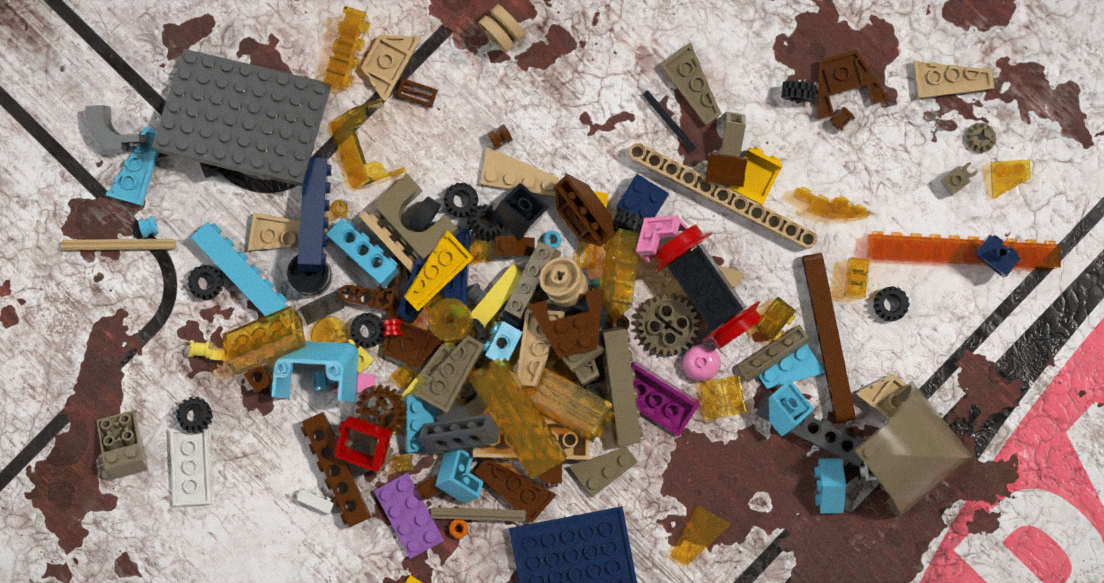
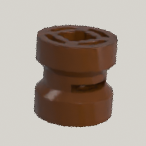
(497, 140)

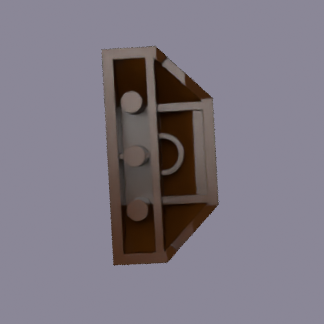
(583, 211)

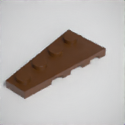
(515, 489)

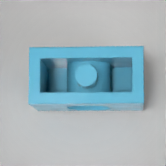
(510, 339)

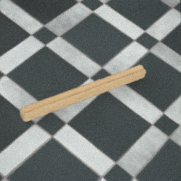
(119, 244)

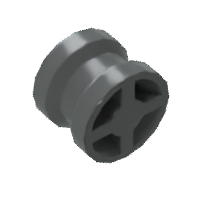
(476, 294)

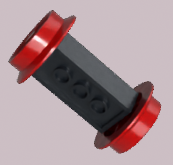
(706, 286)

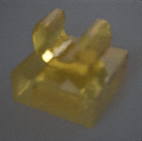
(404, 376)

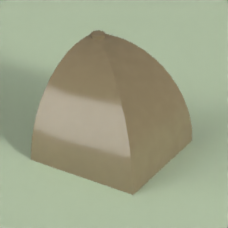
(912, 451)

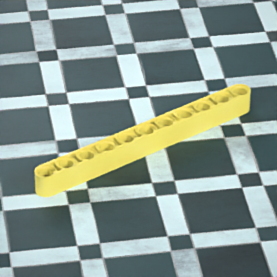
(484, 312)

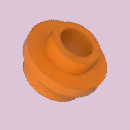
(458, 534)

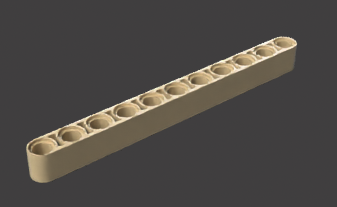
(732, 196)

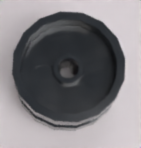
(309, 285)

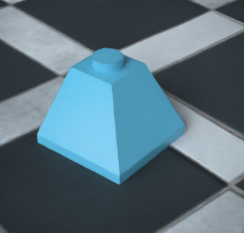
(787, 408)

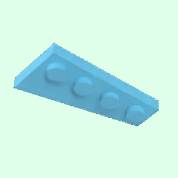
(137, 172)

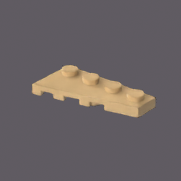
(942, 80)
(534, 349)

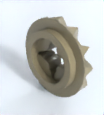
(973, 142)

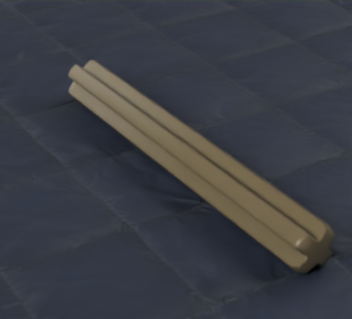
(478, 514)

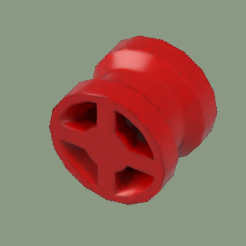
(392, 328)

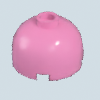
(701, 362)

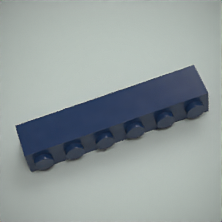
(313, 216)

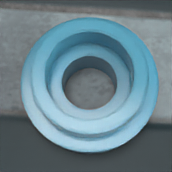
(556, 235)

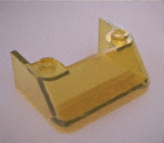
(358, 172)

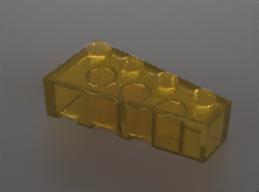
(347, 48)

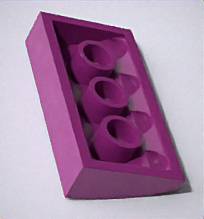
(662, 400)

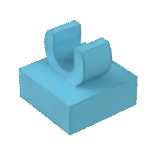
(320, 381)

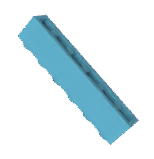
(238, 270)

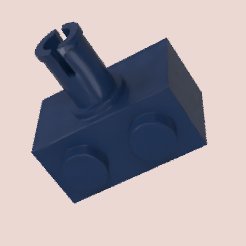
(997, 255)

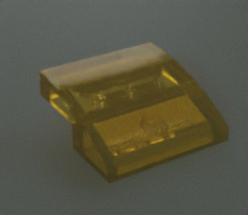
(722, 397)

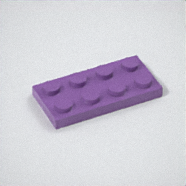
(408, 515)

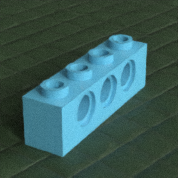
(382, 274)

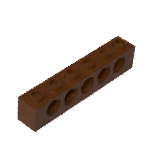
(361, 512)

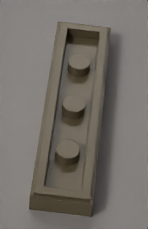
(773, 353)

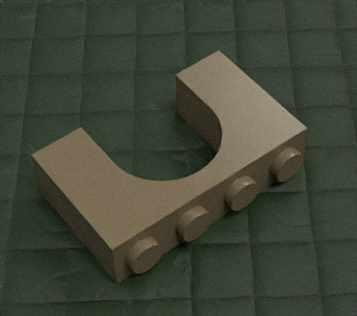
(392, 206)

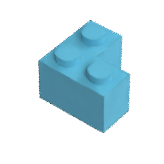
(455, 476)
(830, 485)

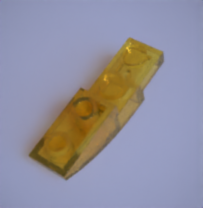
(838, 209)

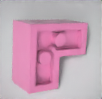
(655, 228)

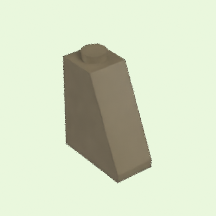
(733, 134)

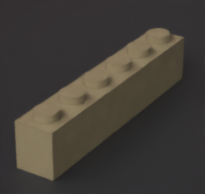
(620, 386)

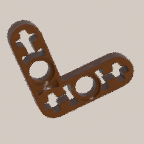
(376, 296)

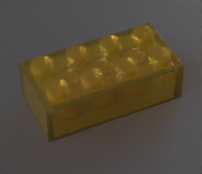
(619, 271)
(263, 340)

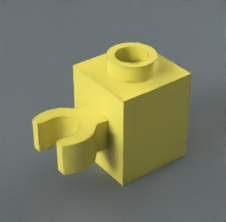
(364, 358)

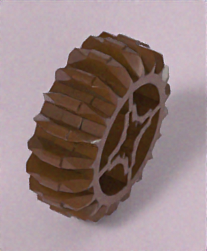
(382, 394)

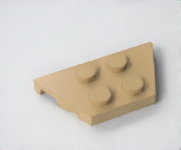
(387, 61)
(883, 395)

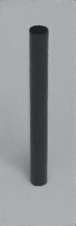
(669, 121)

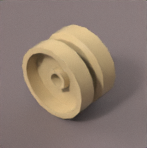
(502, 29)
(563, 281)

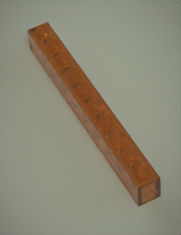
(956, 249)

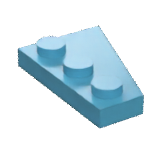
(794, 367)
(417, 414)

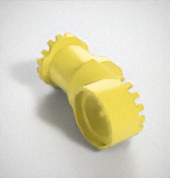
(204, 349)

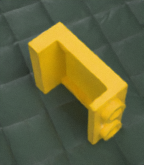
(759, 175)

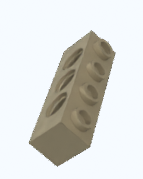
(528, 287)

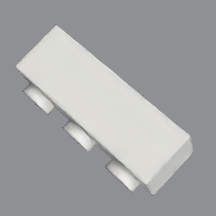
(315, 500)

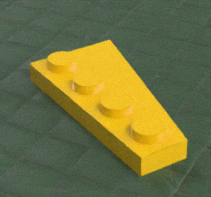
(442, 265)

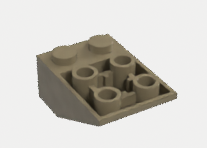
(121, 445)

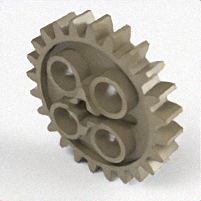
(679, 310)

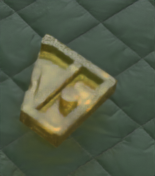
(1008, 174)

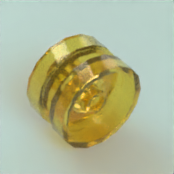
(441, 314)

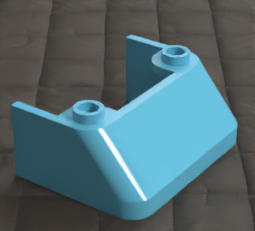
(340, 362)

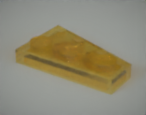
(698, 535)

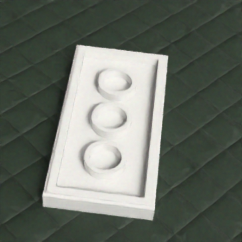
(190, 467)

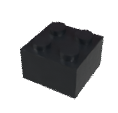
(520, 211)

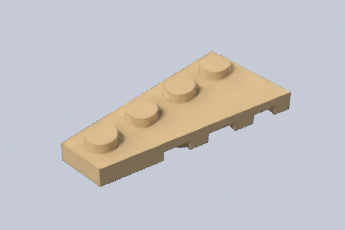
(508, 172)
(274, 232)
(384, 235)

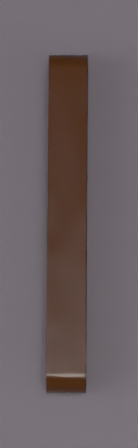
(828, 337)

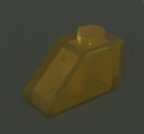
(557, 366)

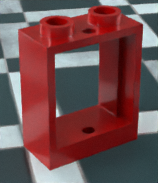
(361, 459)

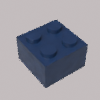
(643, 198)

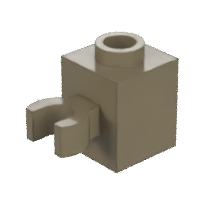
(957, 179)

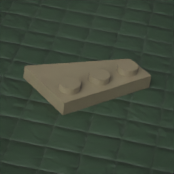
(604, 469)

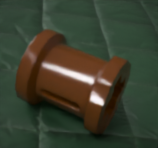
(842, 119)

